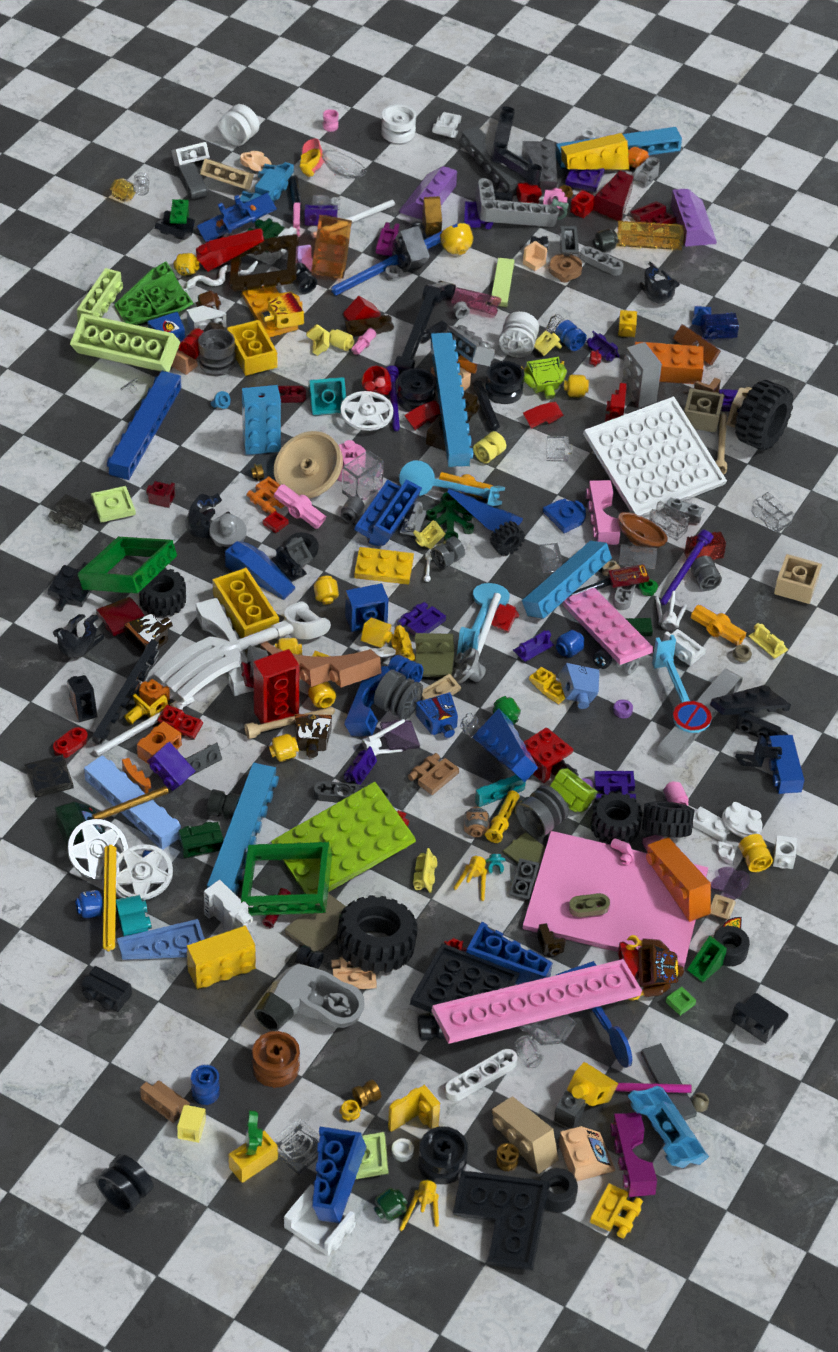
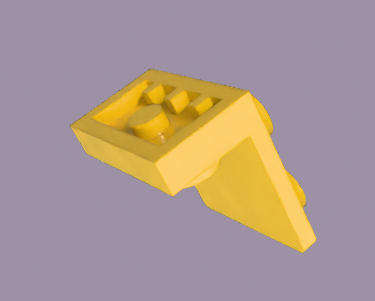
(417, 1103)

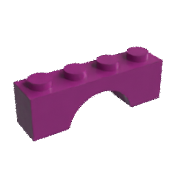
(638, 1174)

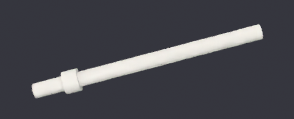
(366, 213)
(138, 728)

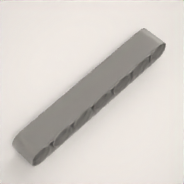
(677, 740)

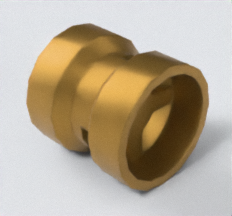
(367, 1093)

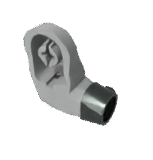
(312, 995)

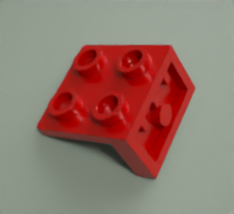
(546, 751)

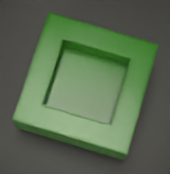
(680, 1001)

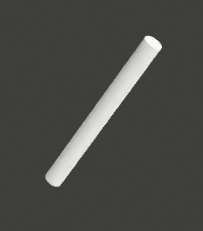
(488, 620)

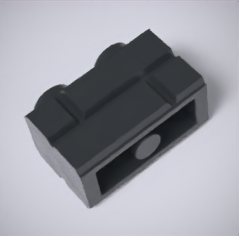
(106, 989)

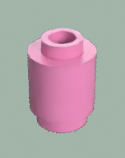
(675, 793)

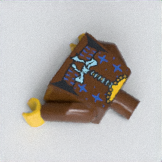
(656, 966)

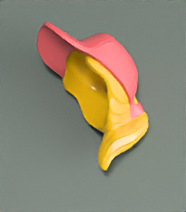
(311, 157)

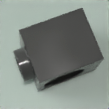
(569, 1110)

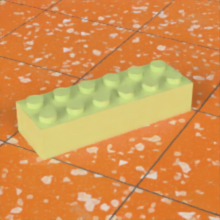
(125, 343)

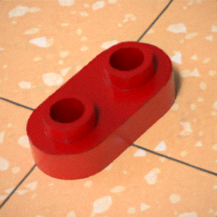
(73, 741)

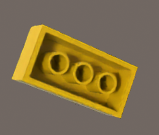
(244, 602)

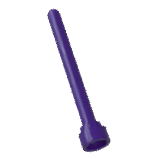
(393, 371)
(704, 538)

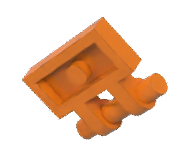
(266, 489)

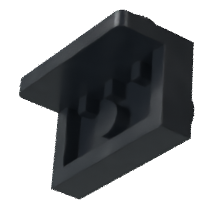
(179, 230)

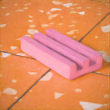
(296, 217)

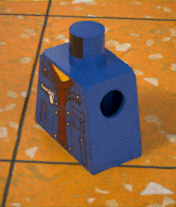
(438, 714)

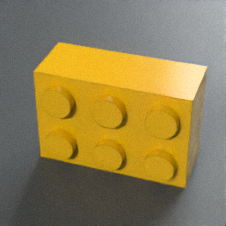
(253, 347)
(221, 957)

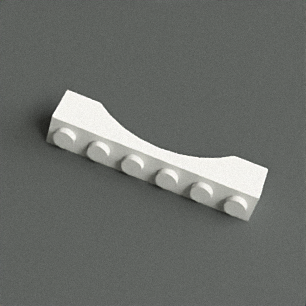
(214, 620)

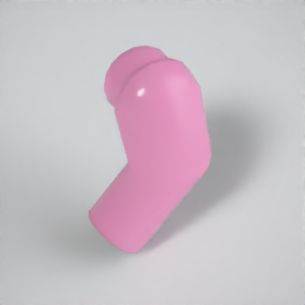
(627, 853)

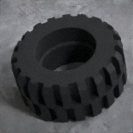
(764, 414)
(376, 952)

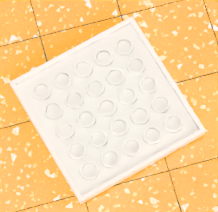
(654, 456)

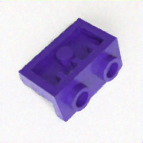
(313, 211)

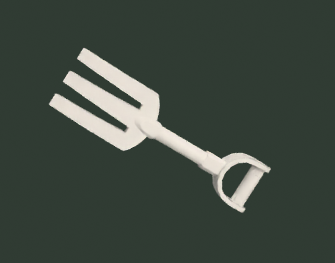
(216, 656)

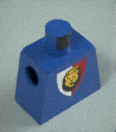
(169, 323)

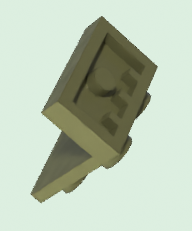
(435, 653)

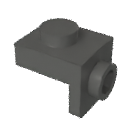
(299, 551)

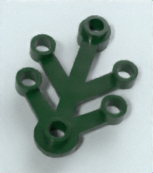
(450, 517)

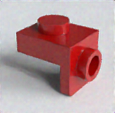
(505, 617)

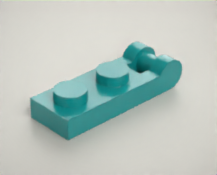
(498, 790)

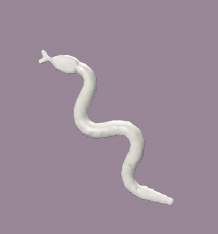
(192, 282)

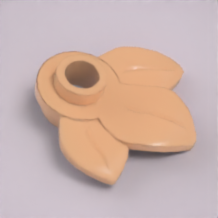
(254, 160)

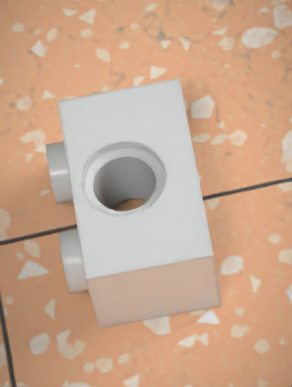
(190, 154)

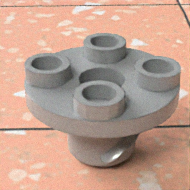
(227, 530)
(468, 666)

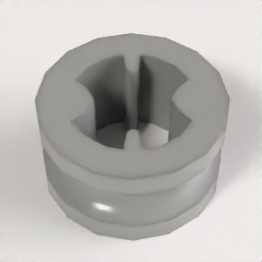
(392, 273)
(463, 313)

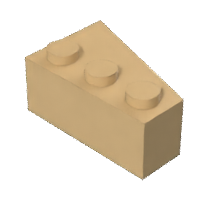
(527, 1132)

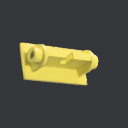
(768, 642)
(426, 864)

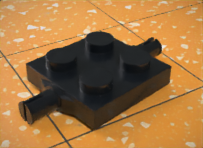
(68, 588)

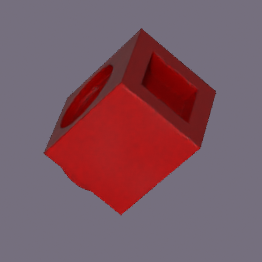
(528, 193)
(582, 204)

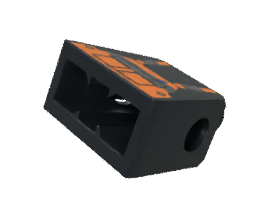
(81, 689)

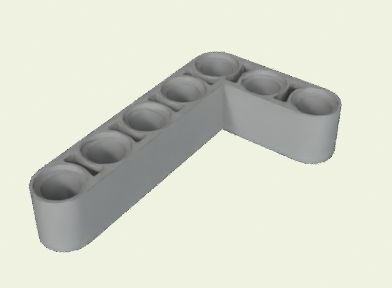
(512, 212)

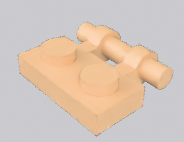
(353, 975)

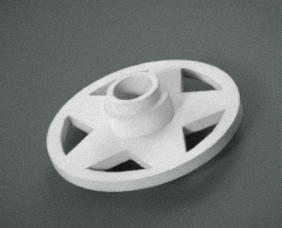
(366, 410)
(93, 847)
(143, 871)

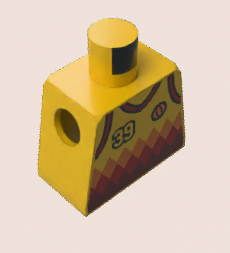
(284, 311)

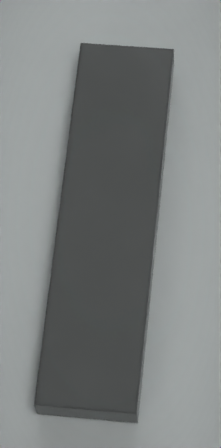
(664, 1073)

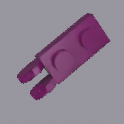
(386, 238)

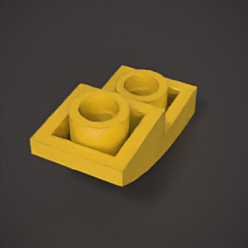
(546, 683)

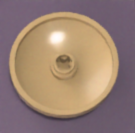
(309, 463)

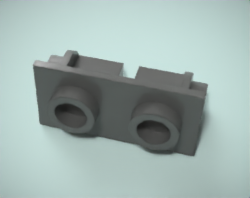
(690, 510)
(205, 758)

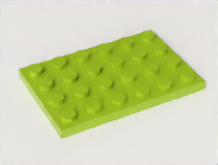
(360, 835)

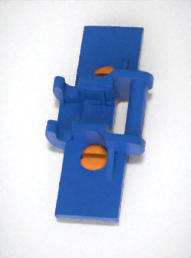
(236, 216)

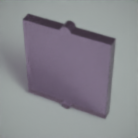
(401, 737)

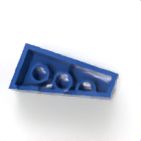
(504, 744)
(337, 1167)

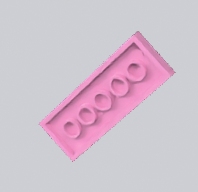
(607, 626)

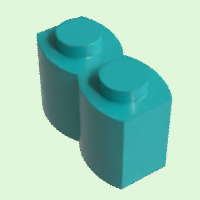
(132, 915)

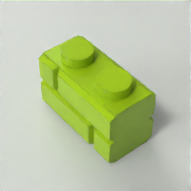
(573, 790)

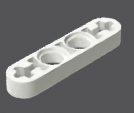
(479, 1072)

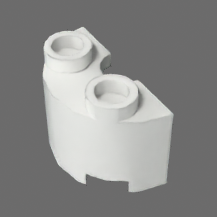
(447, 124)

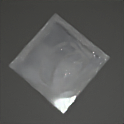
(298, 1145)

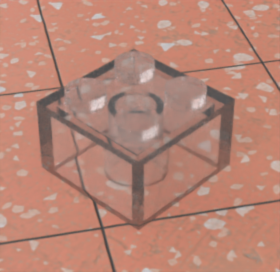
(362, 476)

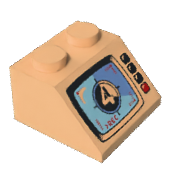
(585, 1153)

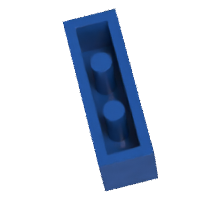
(787, 770)

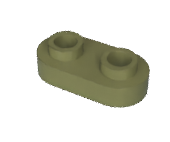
(589, 904)

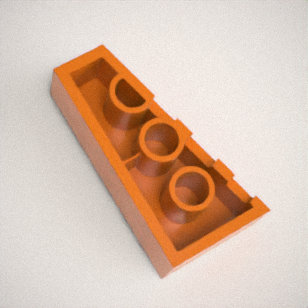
(681, 878)

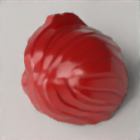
(377, 380)

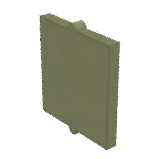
(525, 848)

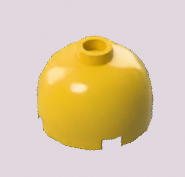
(457, 239)

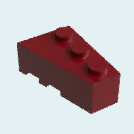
(614, 196)

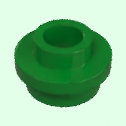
(648, 588)

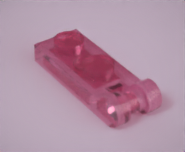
(477, 300)

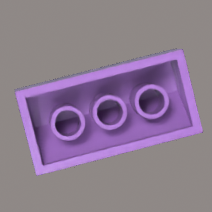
(436, 183)
(694, 218)

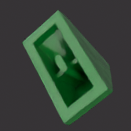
(708, 959)

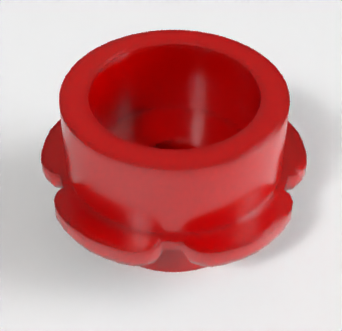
(595, 358)

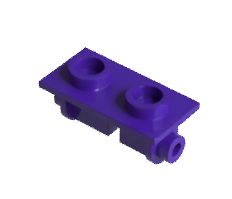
(598, 342)
(534, 646)
(362, 766)

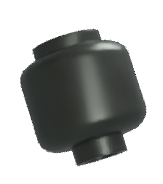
(605, 240)

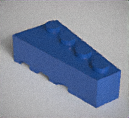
(508, 954)

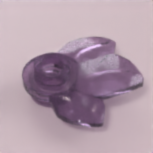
(728, 882)

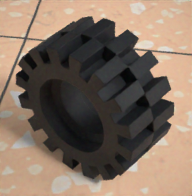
(507, 538)

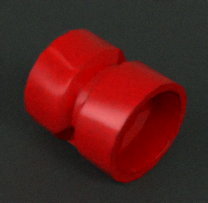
(189, 344)

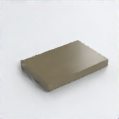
(317, 929)

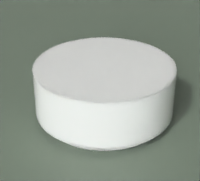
(402, 1150)

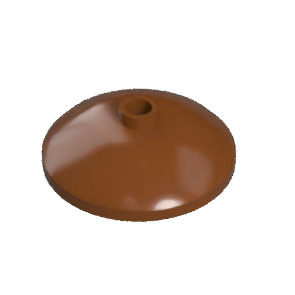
(641, 530)

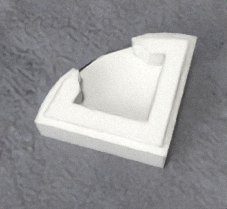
(726, 852)

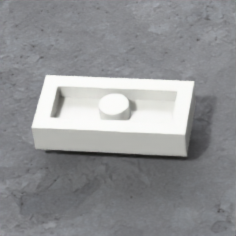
(710, 824)

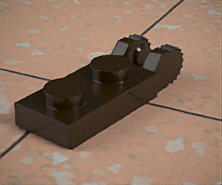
(359, 327)

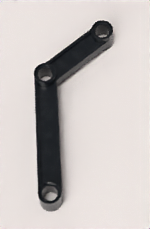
(502, 155)
(431, 294)

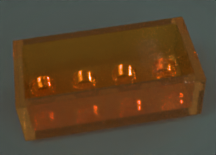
(331, 246)

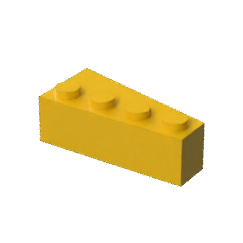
(598, 153)

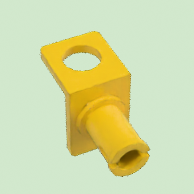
(143, 709)

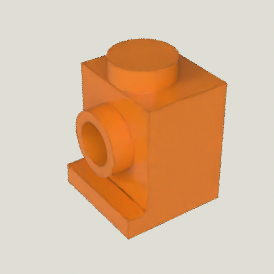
(152, 691)

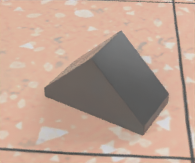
(569, 240)

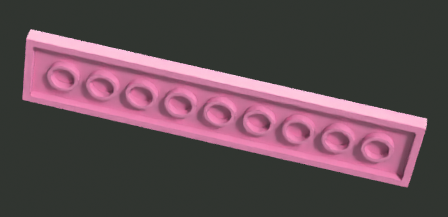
(535, 1001)

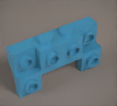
(272, 181)
(679, 1140)

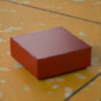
(275, 522)

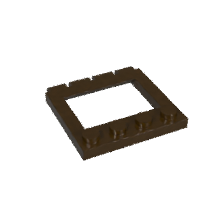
(268, 279)

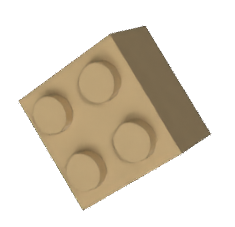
(798, 578)

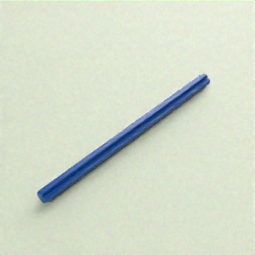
(378, 268)

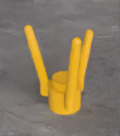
(475, 868)
(426, 1195)

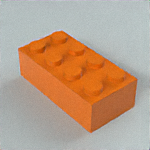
(679, 362)

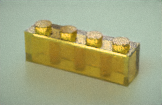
(650, 235)

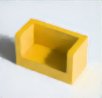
(246, 1166)

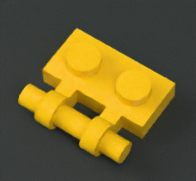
(609, 1208)

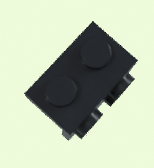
(759, 1017)

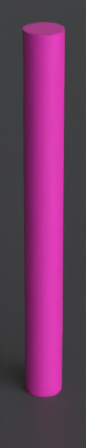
(669, 1088)

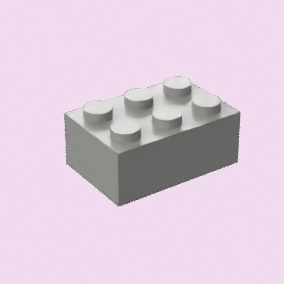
(641, 374)

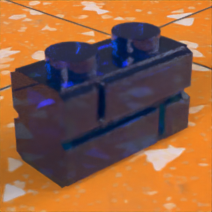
(719, 326)

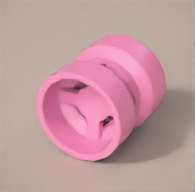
(330, 120)

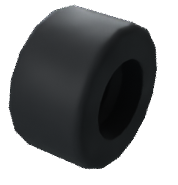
(736, 937)
(566, 1180)

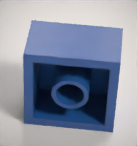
(365, 604)

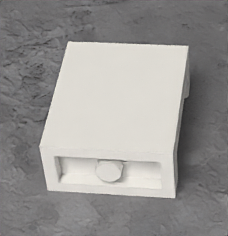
(322, 1235)

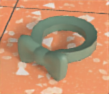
(564, 206)

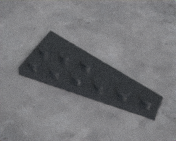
(127, 691)

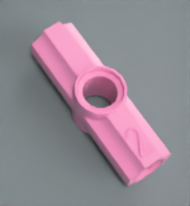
(299, 506)

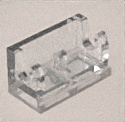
(670, 520)

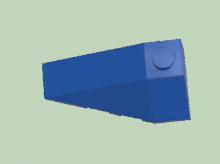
(486, 514)
(262, 569)

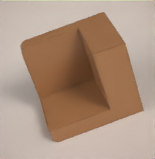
(714, 386)

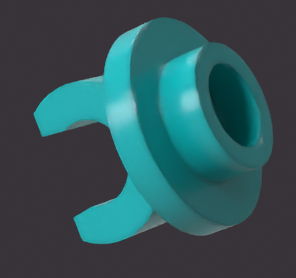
(495, 860)

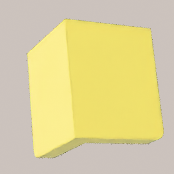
(191, 1123)

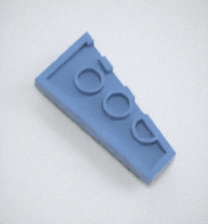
(161, 942)

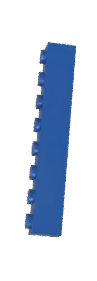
(144, 425)

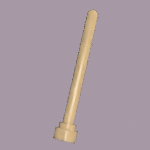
(721, 444)
(253, 730)

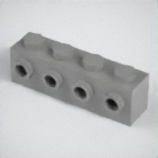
(471, 346)

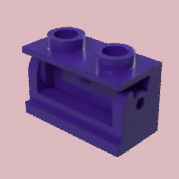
(170, 766)

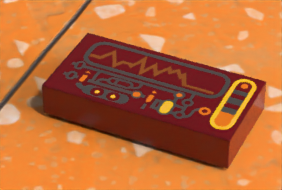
(628, 576)

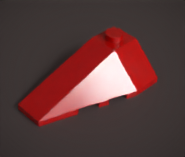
(224, 249)

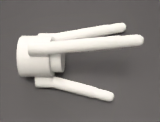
(669, 620)
(375, 743)

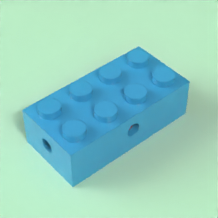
(261, 419)

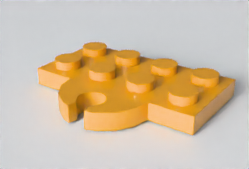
(258, 300)

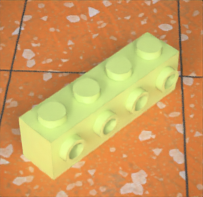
(101, 294)

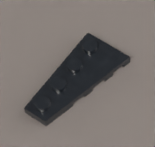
(750, 700)

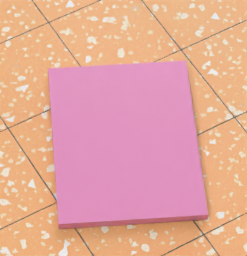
(636, 894)

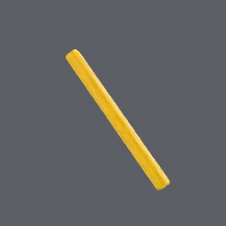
(109, 898)

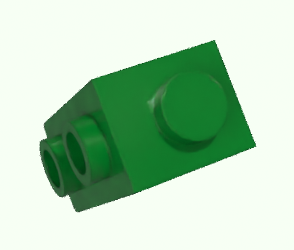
(179, 211)

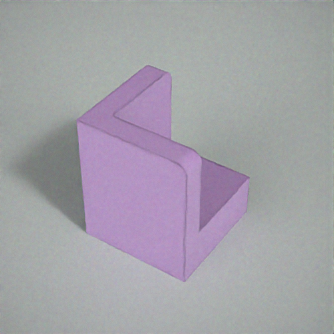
(305, 255)

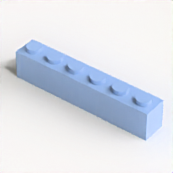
(118, 788)

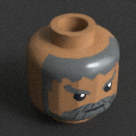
(476, 821)

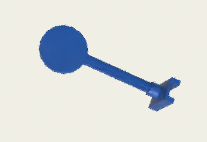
(617, 1037)

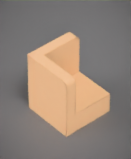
(534, 256)

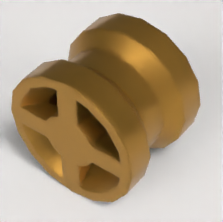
(504, 1153)

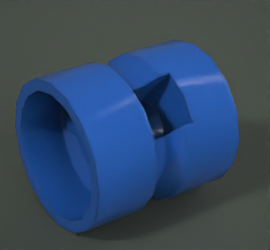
(570, 335)
(407, 667)
(205, 1084)

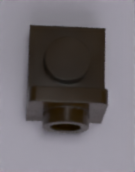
(547, 942)

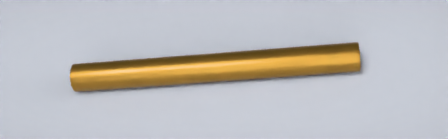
(130, 803)

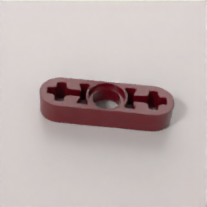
(294, 391)

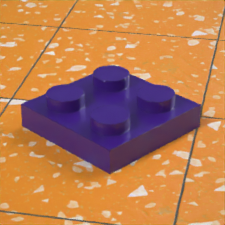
(585, 179)

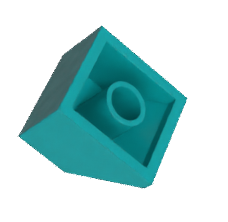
(326, 395)

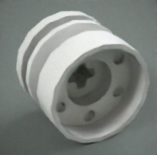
(519, 334)

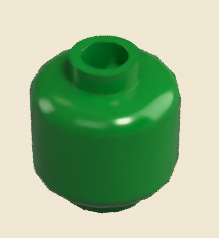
(508, 707)

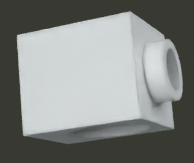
(784, 852)

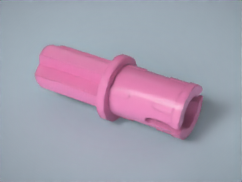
(363, 341)

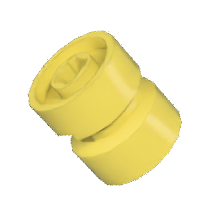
(489, 447)

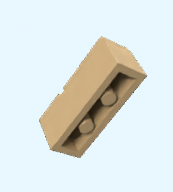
(227, 174)

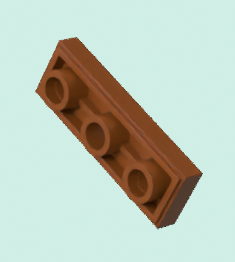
(686, 336)

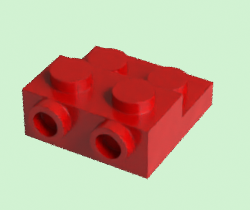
(617, 403)

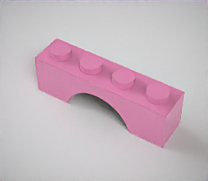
(600, 497)

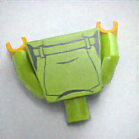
(545, 375)

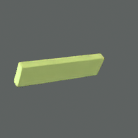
(503, 280)

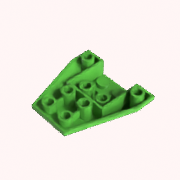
(153, 297)

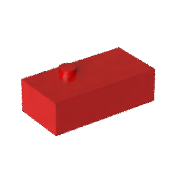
(276, 687)

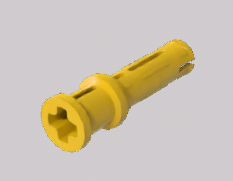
(500, 822)

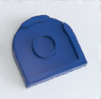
(566, 514)

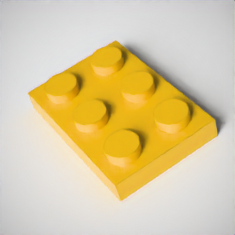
(384, 565)

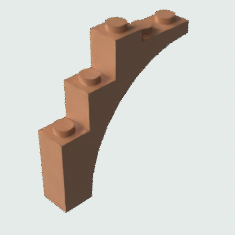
(340, 669)

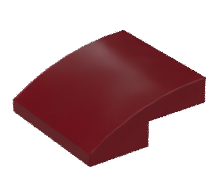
(653, 213)
(118, 614)

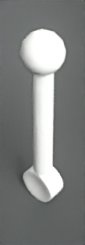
(428, 557)

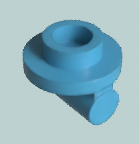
(221, 400)

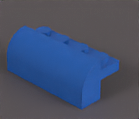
(387, 511)

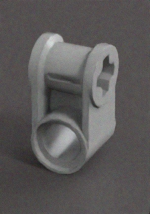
(647, 171)

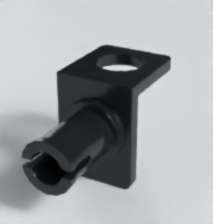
(761, 752)

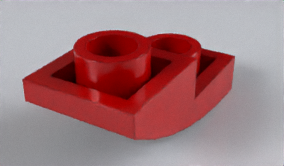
(545, 412)
(423, 414)
(184, 723)

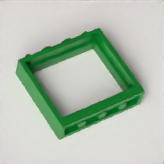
(95, 573)
(287, 903)

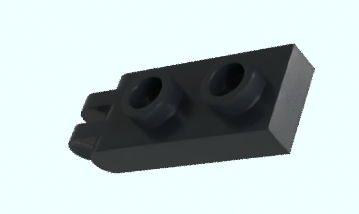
(757, 726)

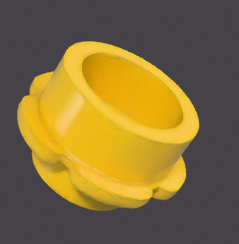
(350, 1105)

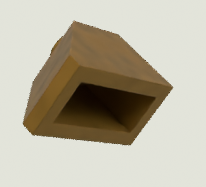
(432, 215)

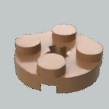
(565, 267)

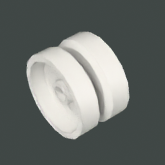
(398, 123)
(238, 124)

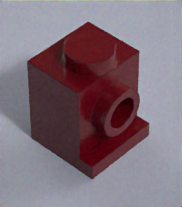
(161, 494)

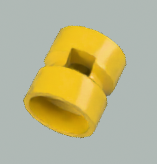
(756, 853)

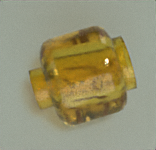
(122, 189)

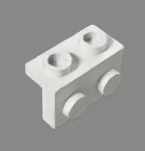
(685, 647)

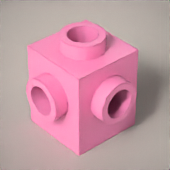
(554, 194)

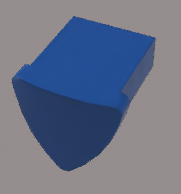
(698, 312)

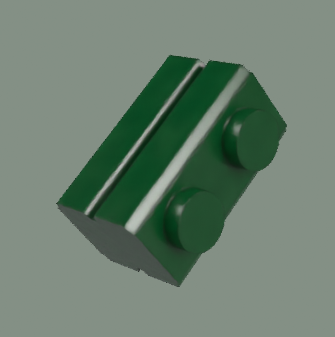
(200, 839)

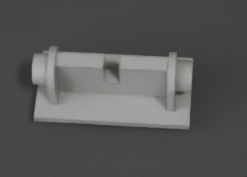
(414, 519)

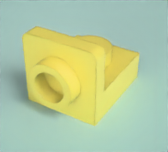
(547, 342)

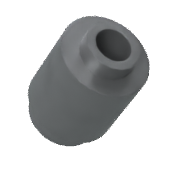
(352, 509)

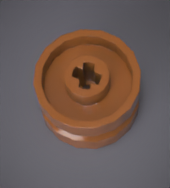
(276, 1059)

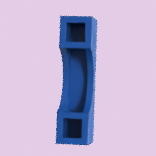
(361, 718)

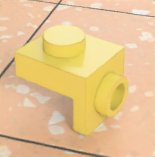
(320, 339)
(430, 535)

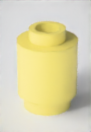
(341, 339)

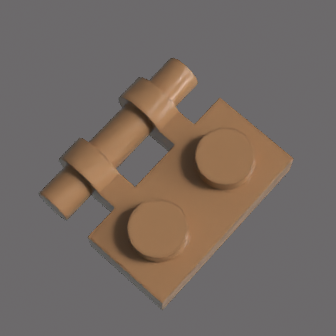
(436, 777)

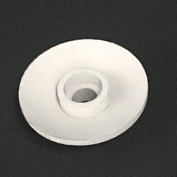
(383, 652)

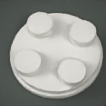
(742, 820)

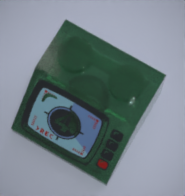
(71, 816)

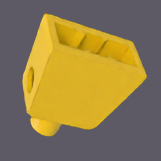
(591, 1085)

